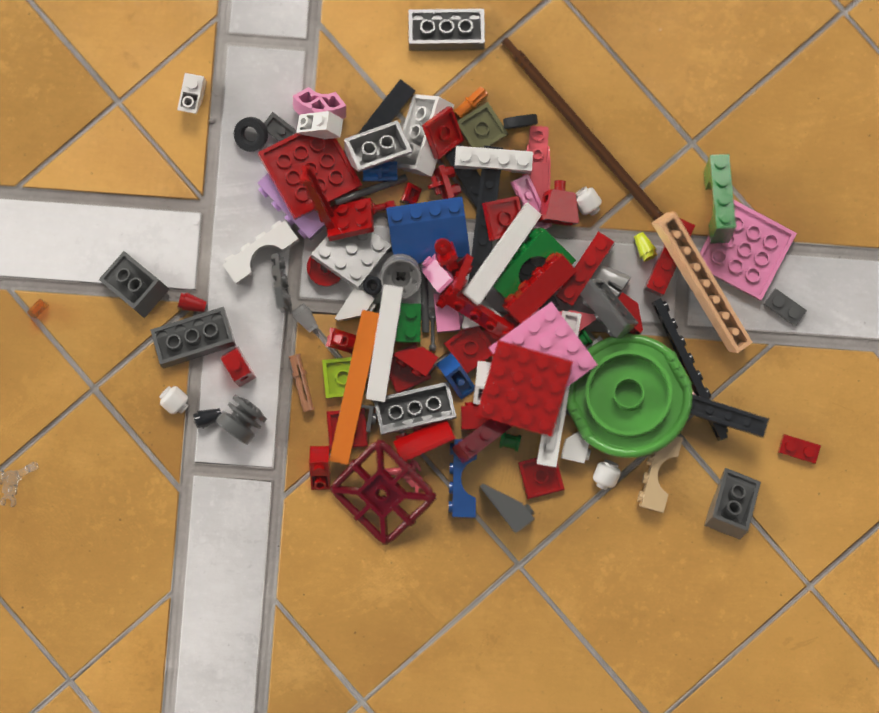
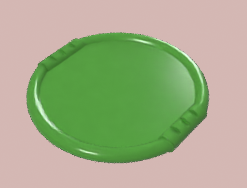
(632, 398)

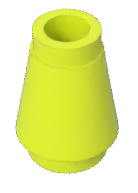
(645, 247)

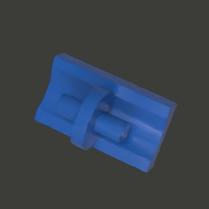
(382, 172)

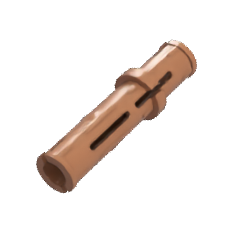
(296, 360)

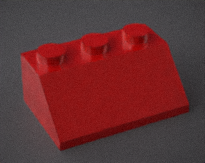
(423, 439)

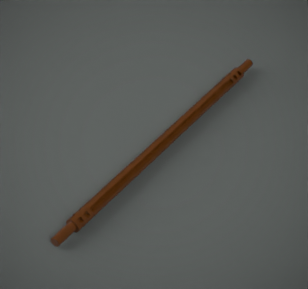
(582, 129)

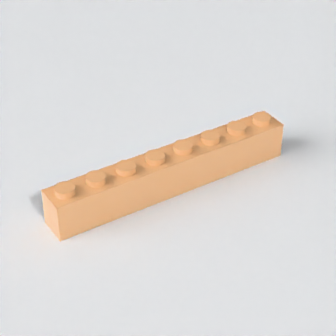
(702, 282)

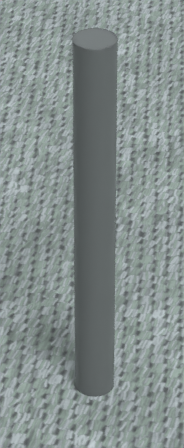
(369, 190)
(424, 302)

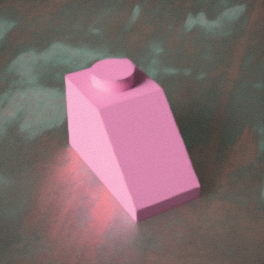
(437, 275)
(447, 318)

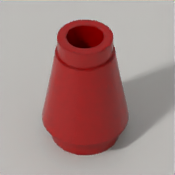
(191, 303)

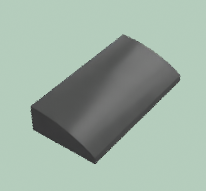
(446, 29)
(193, 337)
(415, 408)

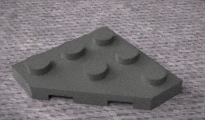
(282, 298)

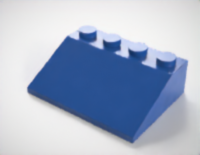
(419, 225)

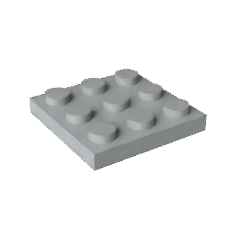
(352, 257)

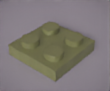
(482, 127)

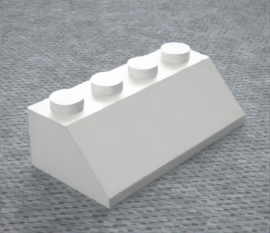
(420, 111)

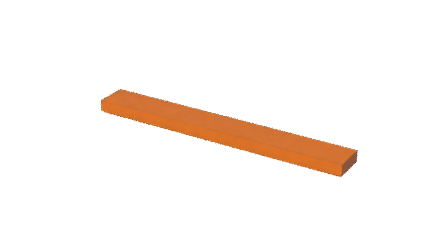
(354, 388)

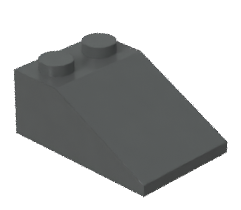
(134, 284)
(733, 504)
(513, 511)

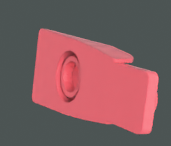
(541, 159)

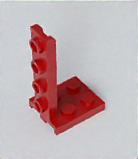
(341, 220)
(459, 302)

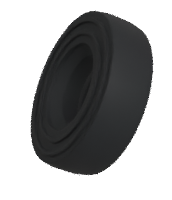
(520, 121)
(239, 134)

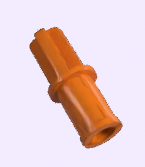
(470, 102)

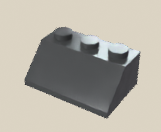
(608, 308)

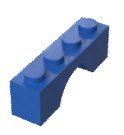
(463, 503)

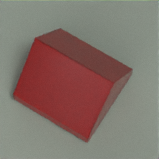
(410, 194)

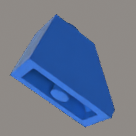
(456, 376)

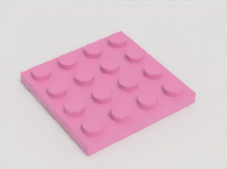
(752, 253)
(552, 335)

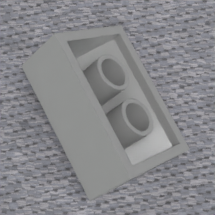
(376, 146)

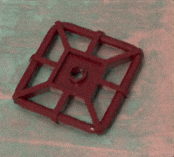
(394, 492)

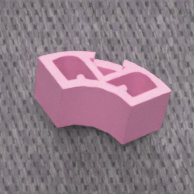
(313, 102)

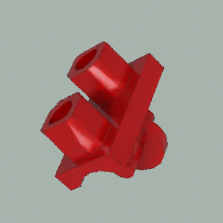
(441, 182)
(446, 254)
(341, 340)

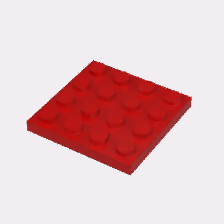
(327, 161)
(524, 388)

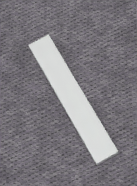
(502, 254)
(384, 342)

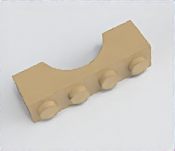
(653, 496)

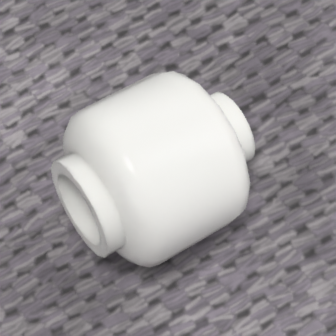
(588, 201)
(173, 400)
(606, 474)

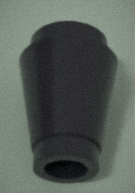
(368, 282)
(206, 417)

